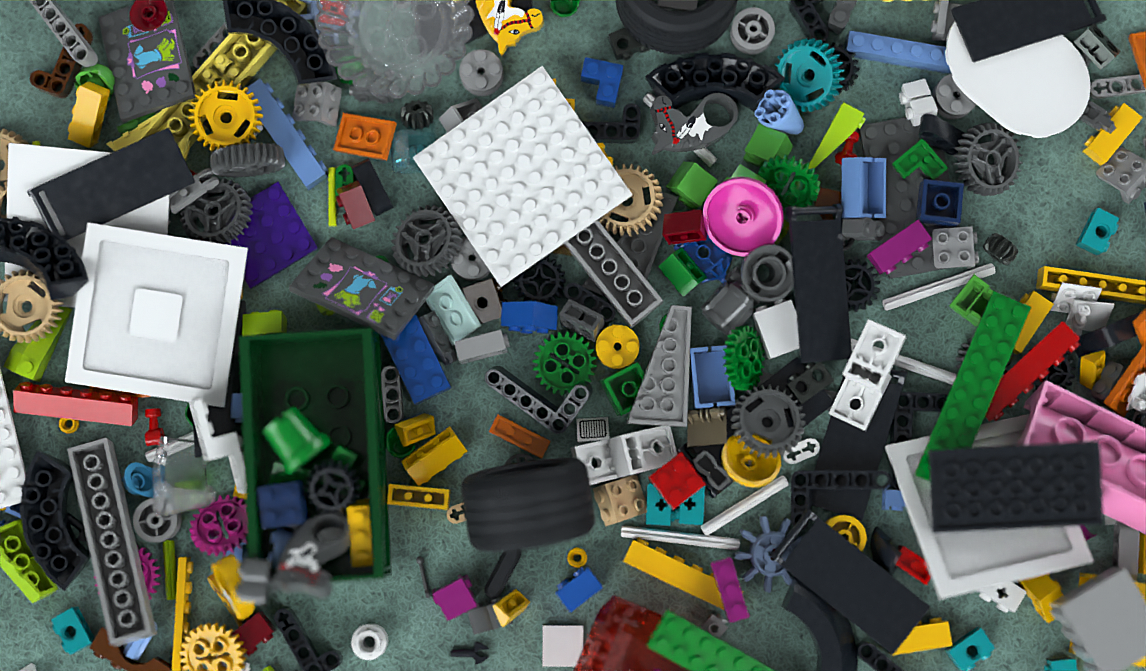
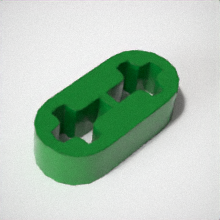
(339, 180)

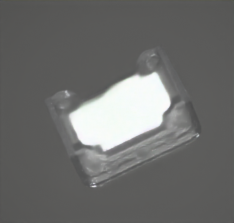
(179, 478)

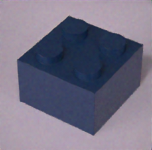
(940, 202)
(282, 504)

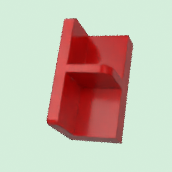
(913, 565)

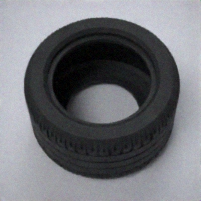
(676, 31)
(528, 504)

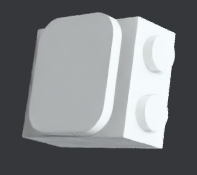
(777, 328)

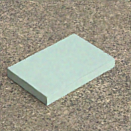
(452, 310)

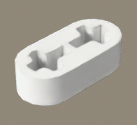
(803, 455)

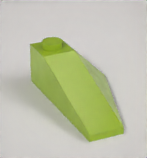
(841, 127)
(32, 358)

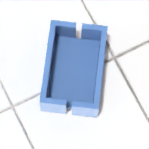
(863, 187)
(709, 378)

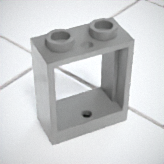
(482, 346)

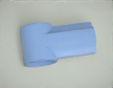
(135, 649)

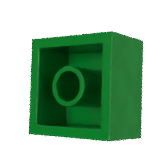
(623, 387)

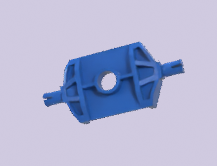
(714, 265)

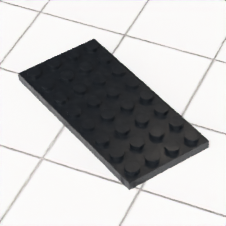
(1016, 486)

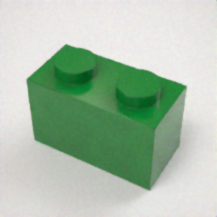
(682, 271)

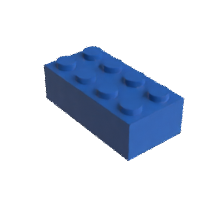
(417, 363)

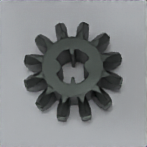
(417, 115)
(1000, 249)

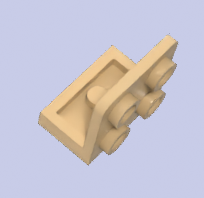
(620, 500)

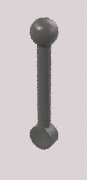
(420, 560)

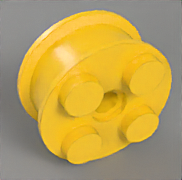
(617, 335)
(851, 527)

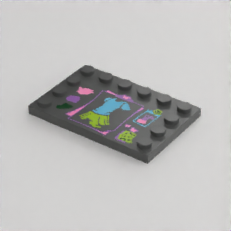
(146, 65)
(362, 288)

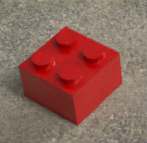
(676, 481)

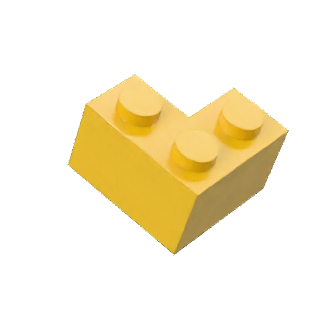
(1042, 592)

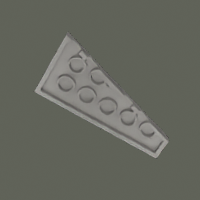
(664, 387)

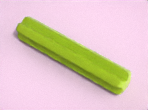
(170, 569)

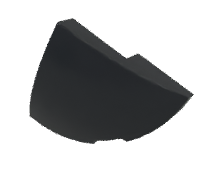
(883, 552)

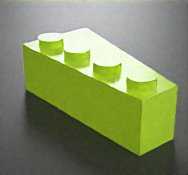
(20, 565)

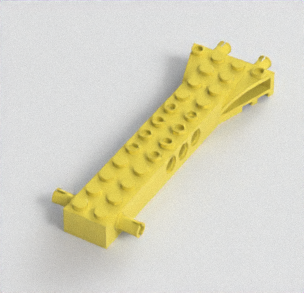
(234, 60)

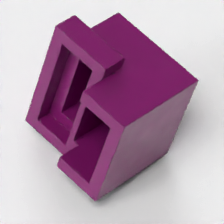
(455, 597)

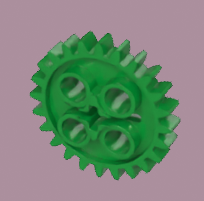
(803, 187)
(575, 348)
(743, 358)

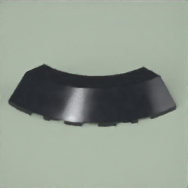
(285, 32)
(708, 74)
(44, 255)
(47, 522)
(827, 627)

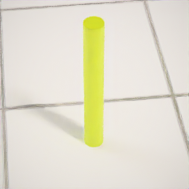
(331, 197)

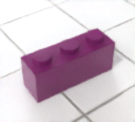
(899, 248)
(729, 589)

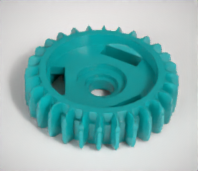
(825, 76)

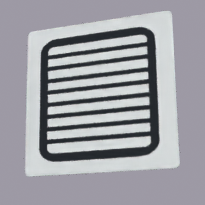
(592, 429)

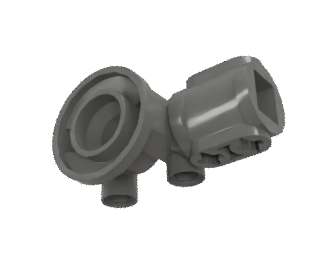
(742, 291)

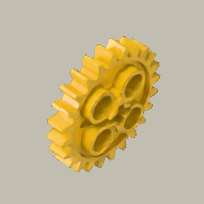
(209, 637)

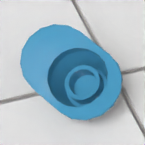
(138, 480)

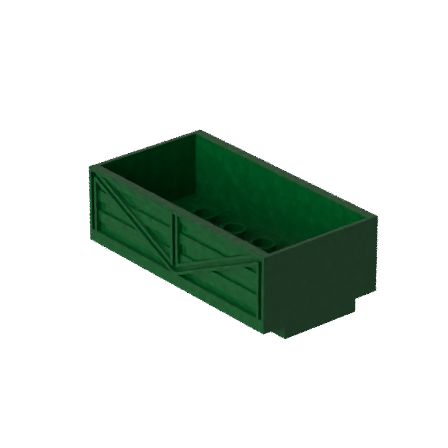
(339, 390)

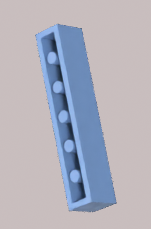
(897, 51)
(285, 135)

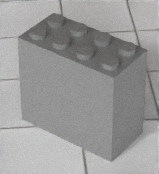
(1104, 621)

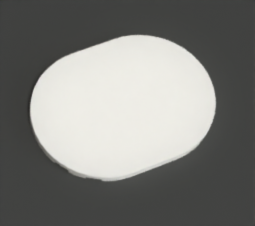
(1027, 89)

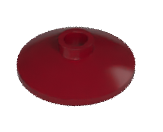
(141, 12)

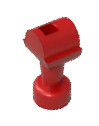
(848, 148)
(153, 434)

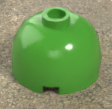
(96, 74)

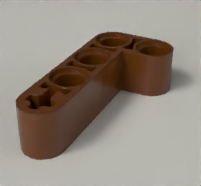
(58, 76)

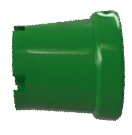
(295, 440)

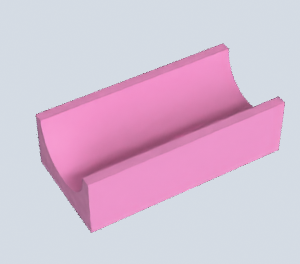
(1065, 417)

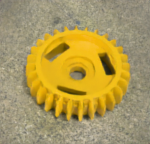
(213, 108)

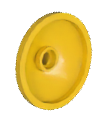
(761, 469)

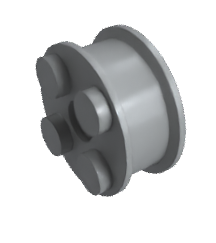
(749, 41)
(477, 62)
(946, 103)
(466, 269)
(148, 529)

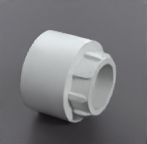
(359, 645)

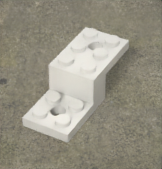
(867, 375)
(219, 446)
(627, 453)

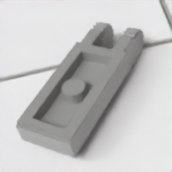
(187, 195)

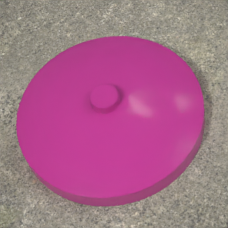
(742, 215)

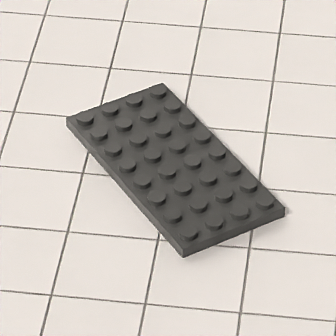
(890, 141)

